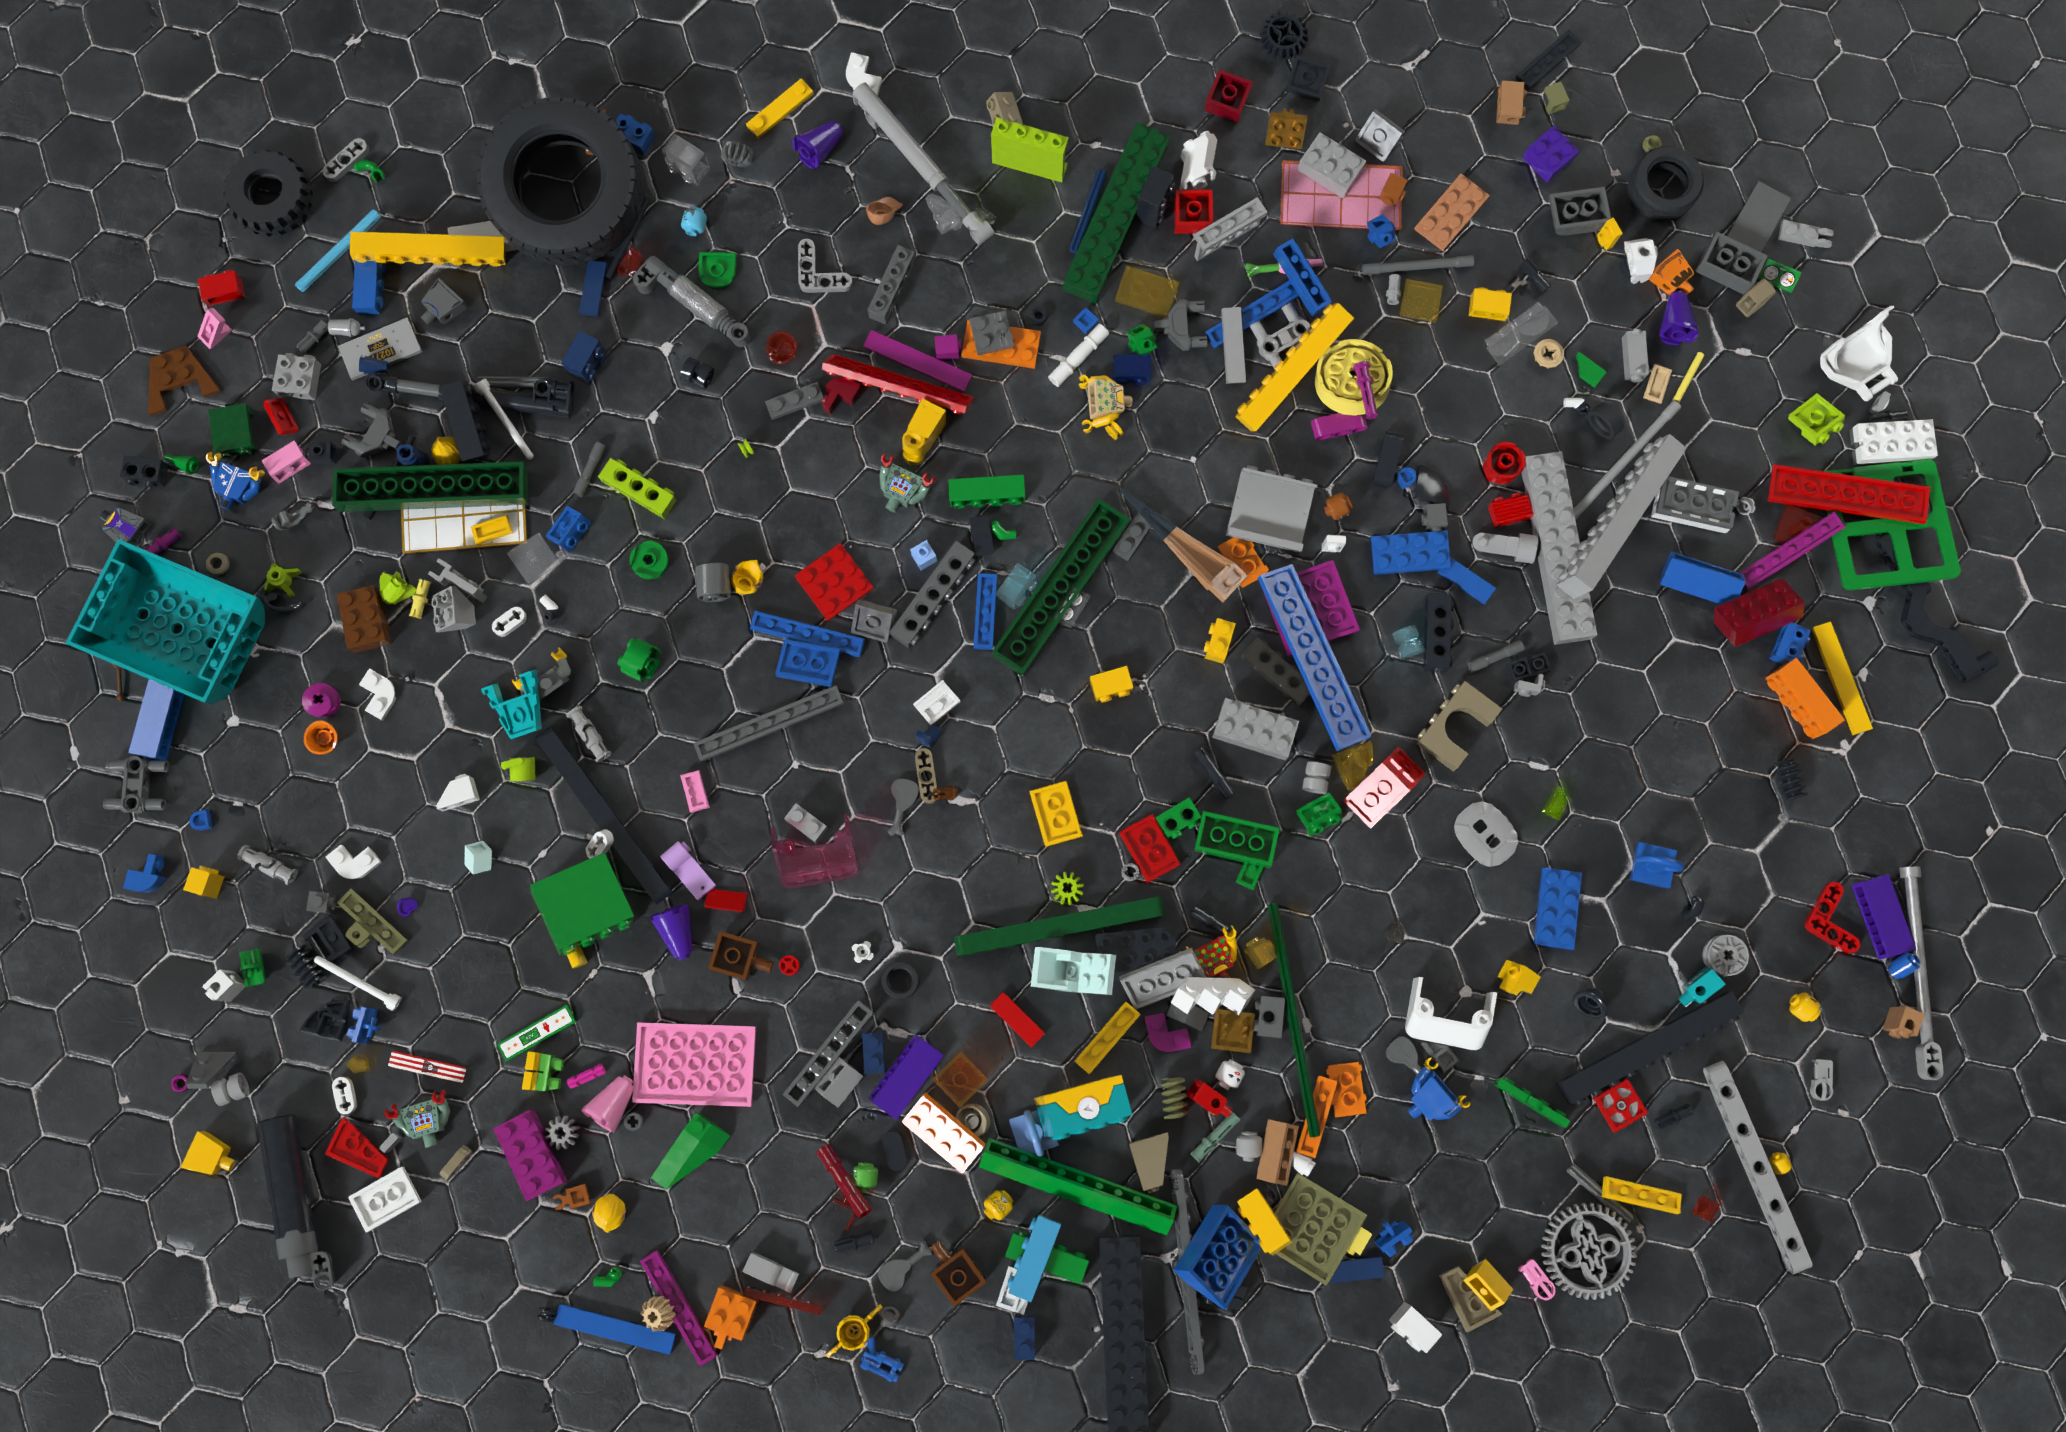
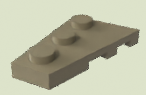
(1467, 1304)

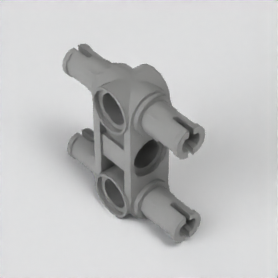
(1281, 339)

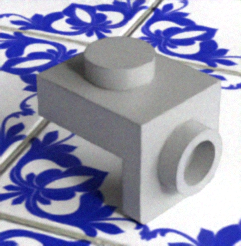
(1527, 688)

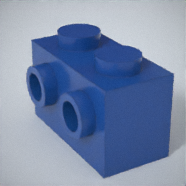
(638, 134)
(1790, 643)

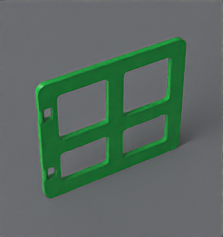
(1936, 519)

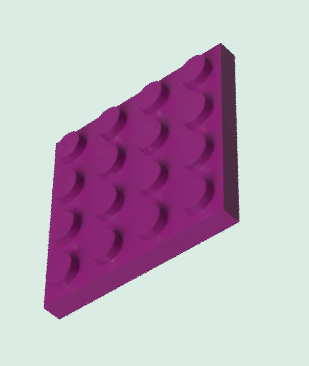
(1328, 602)

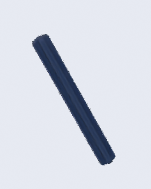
(1088, 210)

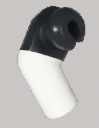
(1579, 404)
(552, 609)

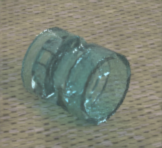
(1408, 642)

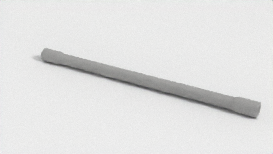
(1666, 415)

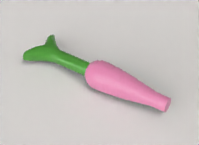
(1255, 269)

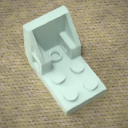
(1073, 971)

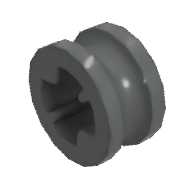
(629, 1126)

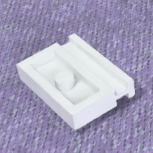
(936, 703)
(1008, 1300)

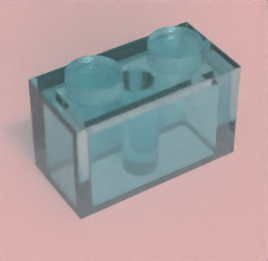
(1016, 586)

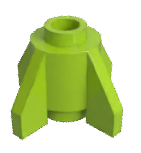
(281, 579)
(394, 588)

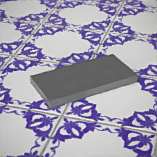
(1759, 216)

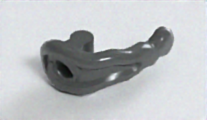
(285, 521)

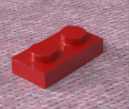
(280, 416)

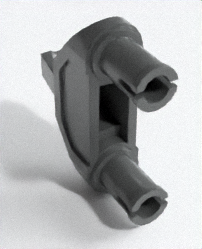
(1176, 325)
(378, 436)

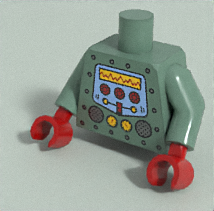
(902, 485)
(422, 1119)

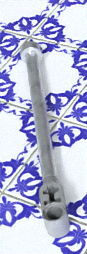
(1921, 981)

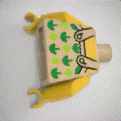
(1105, 400)

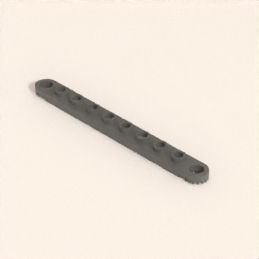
(1190, 1299)

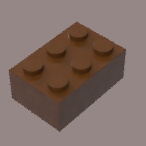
(363, 619)

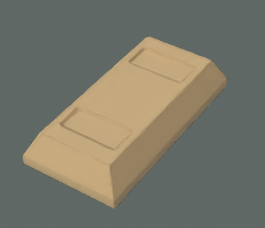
(1657, 383)

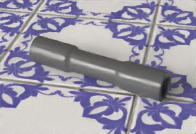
(584, 480)
(1506, 651)

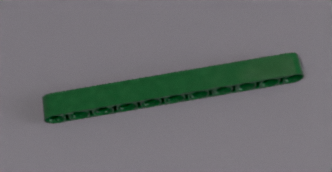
(1059, 926)

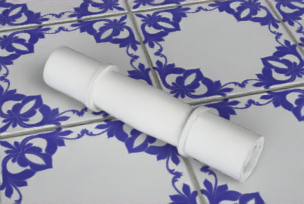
(1078, 355)

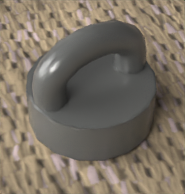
(889, 1316)

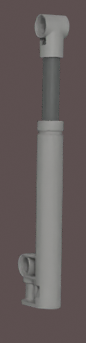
(880, 116)

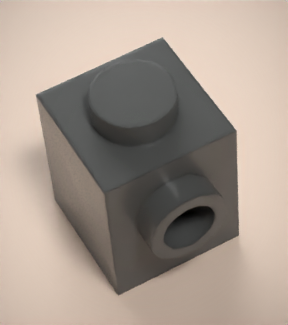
(1434, 517)
(321, 902)

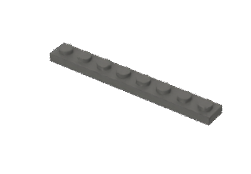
(768, 723)

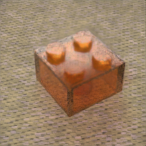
(960, 1079)

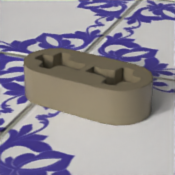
(455, 1163)

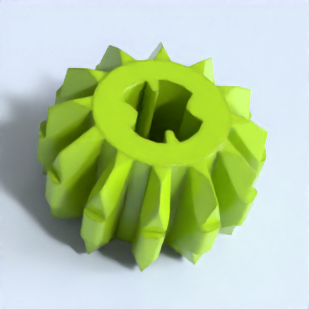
(1060, 888)

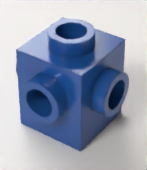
(1381, 231)

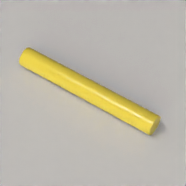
(1688, 377)

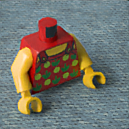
(1218, 955)

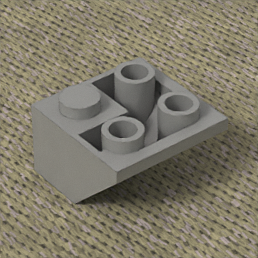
(452, 610)

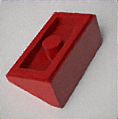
(726, 900)

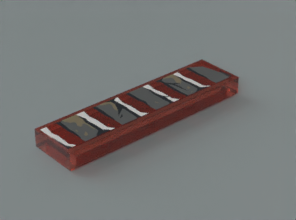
(783, 1300)

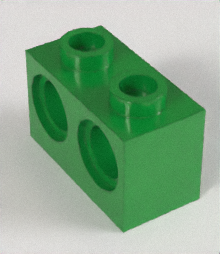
(1175, 814)

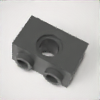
(1276, 1007)

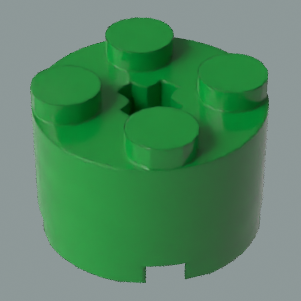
(639, 660)

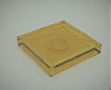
(1421, 300)

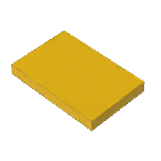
(1056, 813)

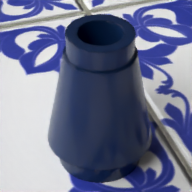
(372, 365)

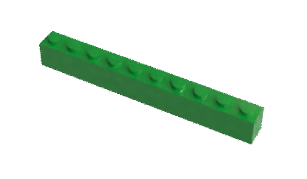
(1078, 1186)

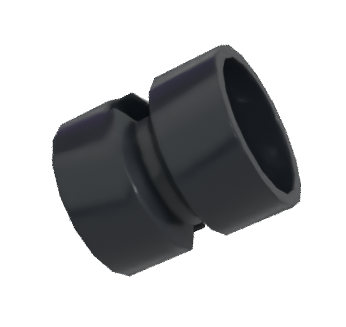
(695, 372)

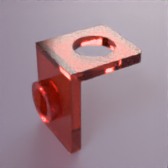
(843, 1202)

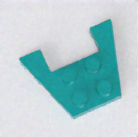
(521, 713)

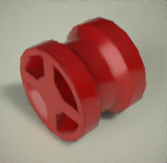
(787, 964)

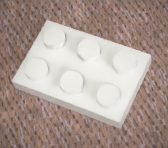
(384, 1199)

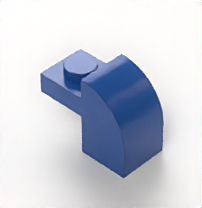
(148, 879)

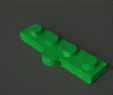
(1538, 1105)

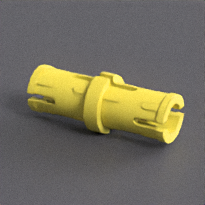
(420, 599)

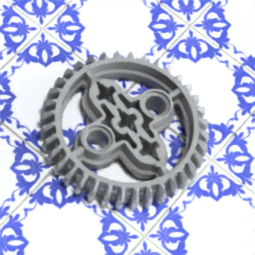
(1593, 1260)

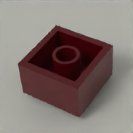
(1228, 96)

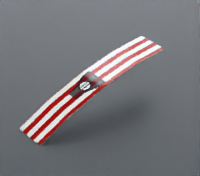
(427, 1066)

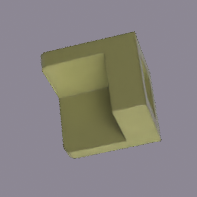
(1557, 98)

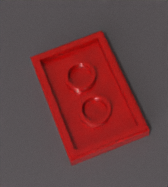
(1149, 848)

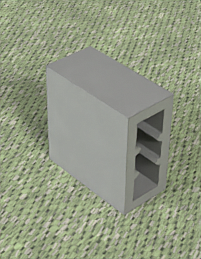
(296, 376)

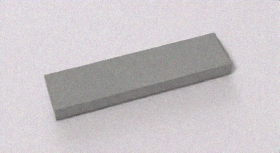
(1233, 345)

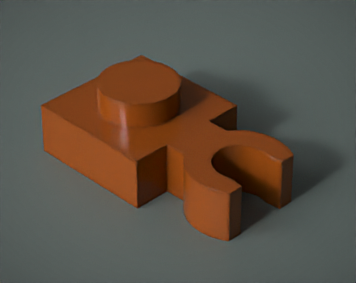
(574, 1197)

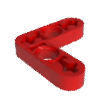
(1823, 920)

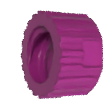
(174, 1085)

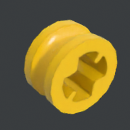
(1114, 430)

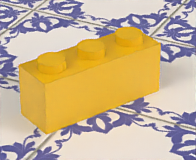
(1263, 1222)

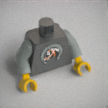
(552, 678)

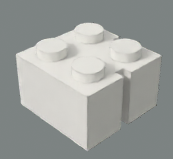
(1413, 1325)

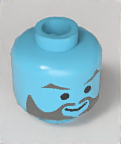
(694, 221)

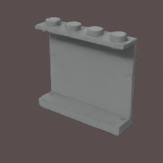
(1271, 509)

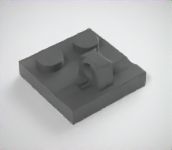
(991, 333)

